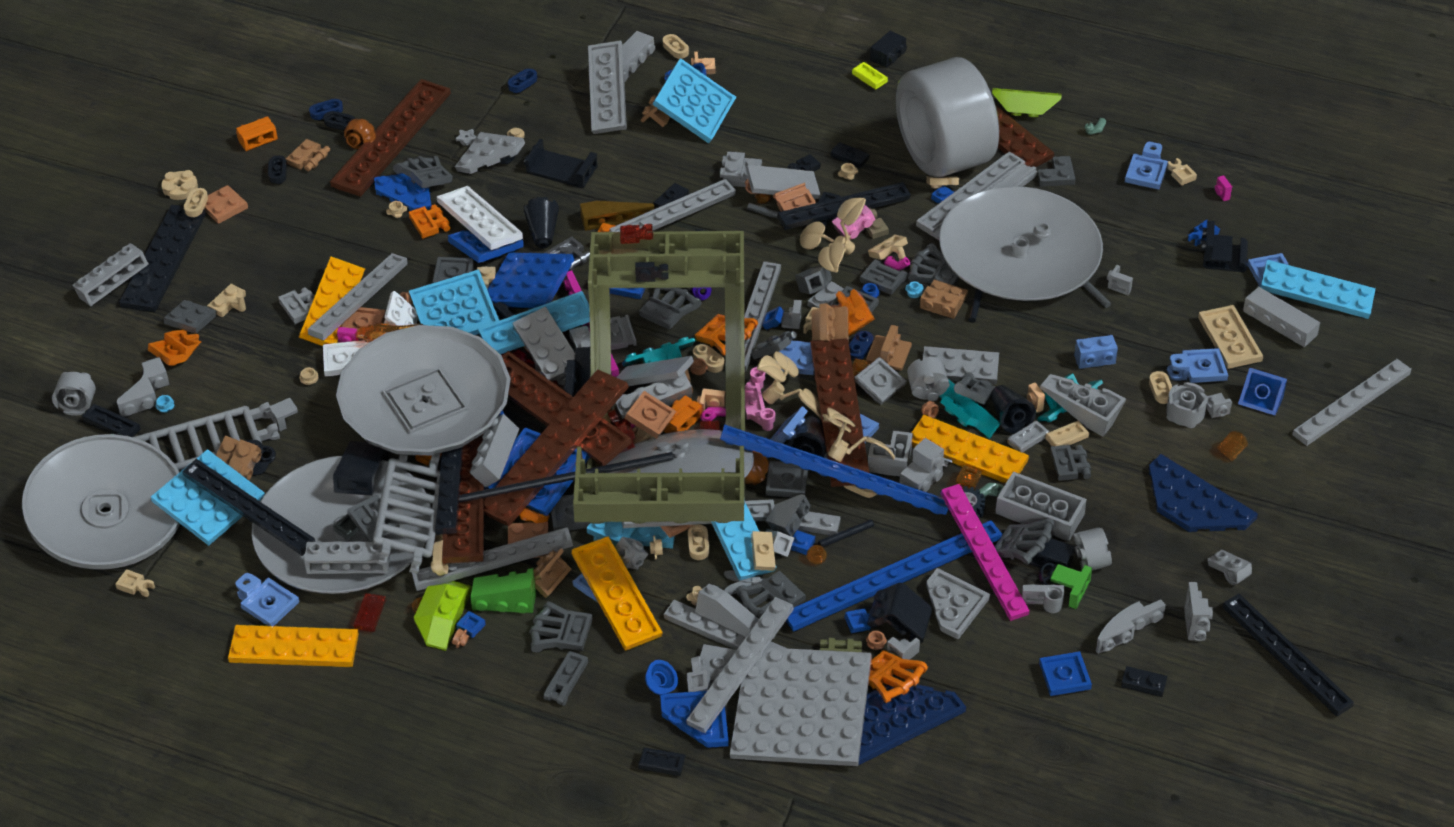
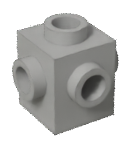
(631, 552)

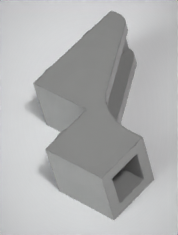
(142, 394)

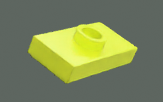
(869, 75)

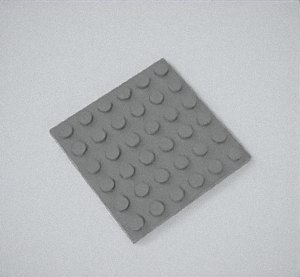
(802, 707)

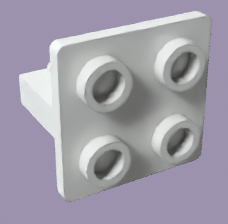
(400, 311)

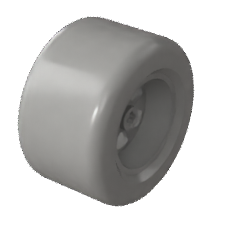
(947, 117)

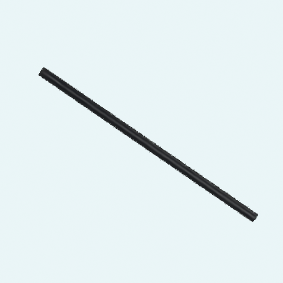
(564, 477)

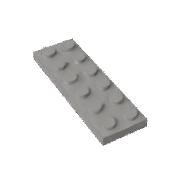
(607, 87)

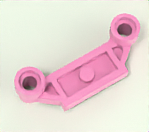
(754, 402)

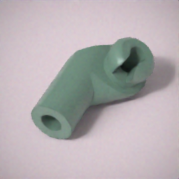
(1094, 129)
(991, 489)

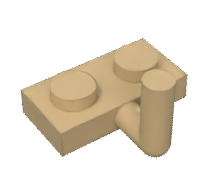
(890, 245)
(229, 298)

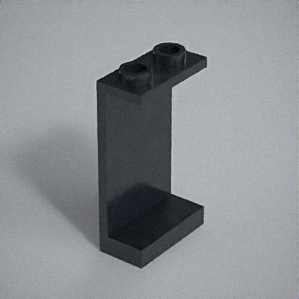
(559, 166)
(358, 468)

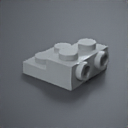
(735, 168)
(1197, 613)

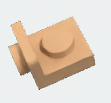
(709, 63)
(1036, 396)
(712, 398)

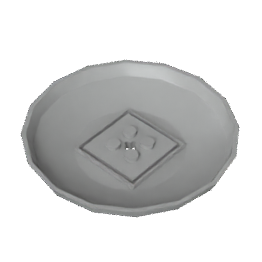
(443, 365)

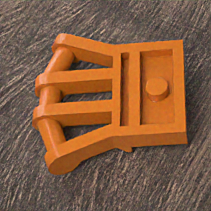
(715, 331)
(888, 664)

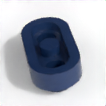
(522, 80)
(318, 110)
(860, 345)

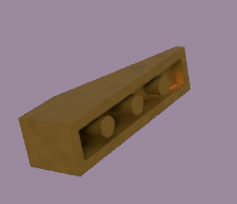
(611, 212)

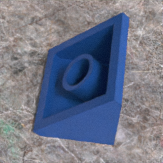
(1263, 391)

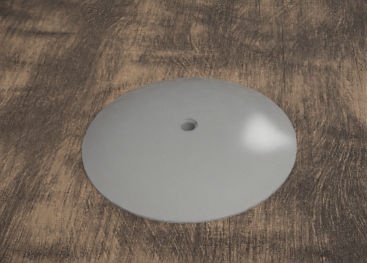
(994, 247)
(310, 503)

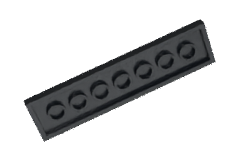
(163, 260)

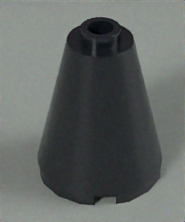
(541, 220)
(1012, 409)
(809, 437)

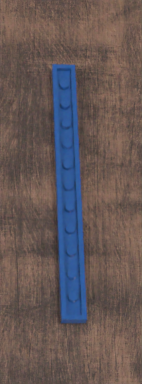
(834, 469)
(895, 573)

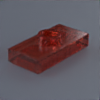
(369, 612)

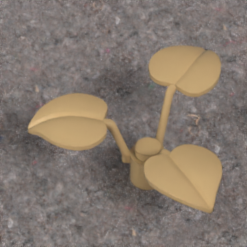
(831, 256)
(775, 391)
(840, 447)

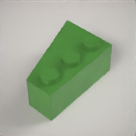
(504, 593)

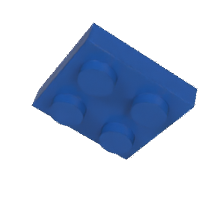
(1065, 673)

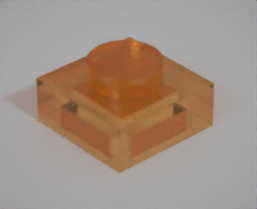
(860, 365)
(968, 477)

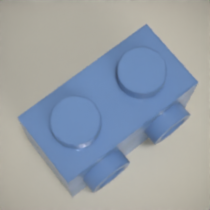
(1095, 351)

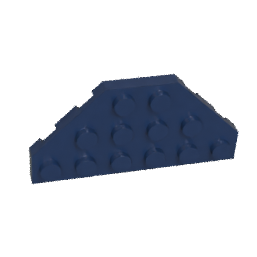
(1193, 501)
(904, 717)

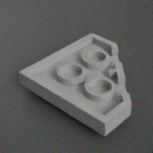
(488, 150)
(954, 602)

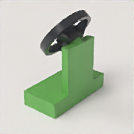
(1070, 578)

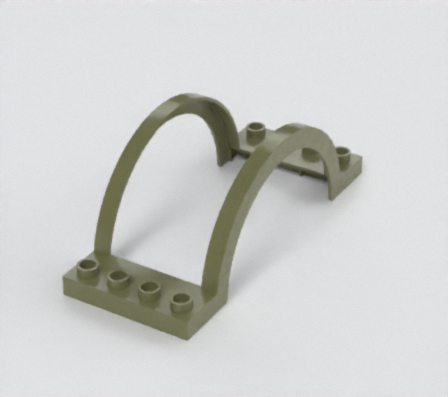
(693, 261)

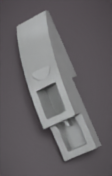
(1122, 626)

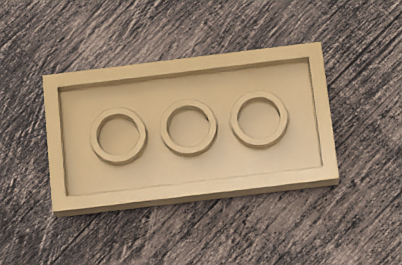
(1230, 336)

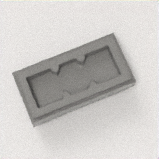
(1028, 437)

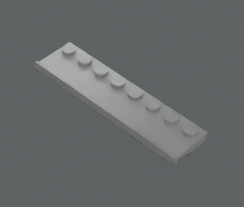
(1006, 171)

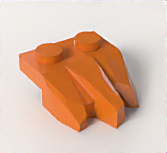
(858, 310)
(175, 347)

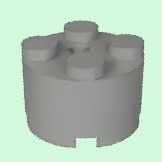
(928, 378)
(74, 392)
(1186, 404)
(1092, 548)

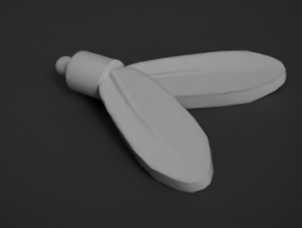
(731, 589)

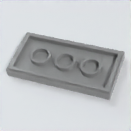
(773, 180)
(655, 371)

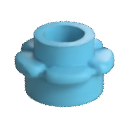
(914, 289)
(164, 403)

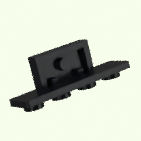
(577, 371)

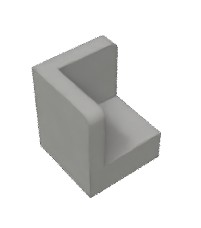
(282, 410)
(781, 542)
(904, 648)

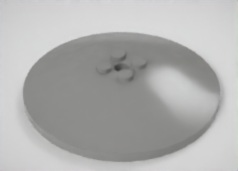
(692, 451)
(93, 473)

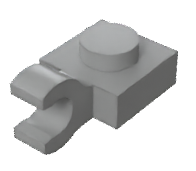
(700, 677)

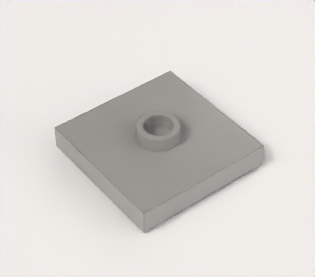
(880, 380)
(715, 659)

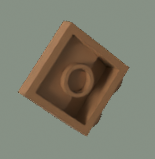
(943, 298)
(239, 455)

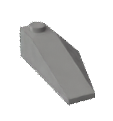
(1090, 406)
(724, 610)

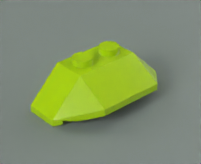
(1026, 101)
(441, 612)

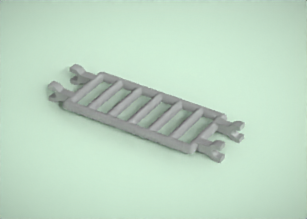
(262, 411)
(380, 527)

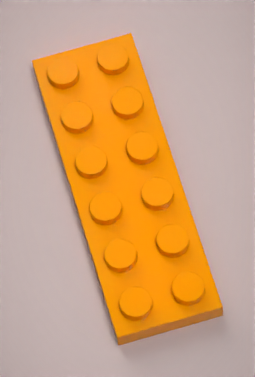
(334, 285)
(970, 449)
(616, 593)
(293, 646)

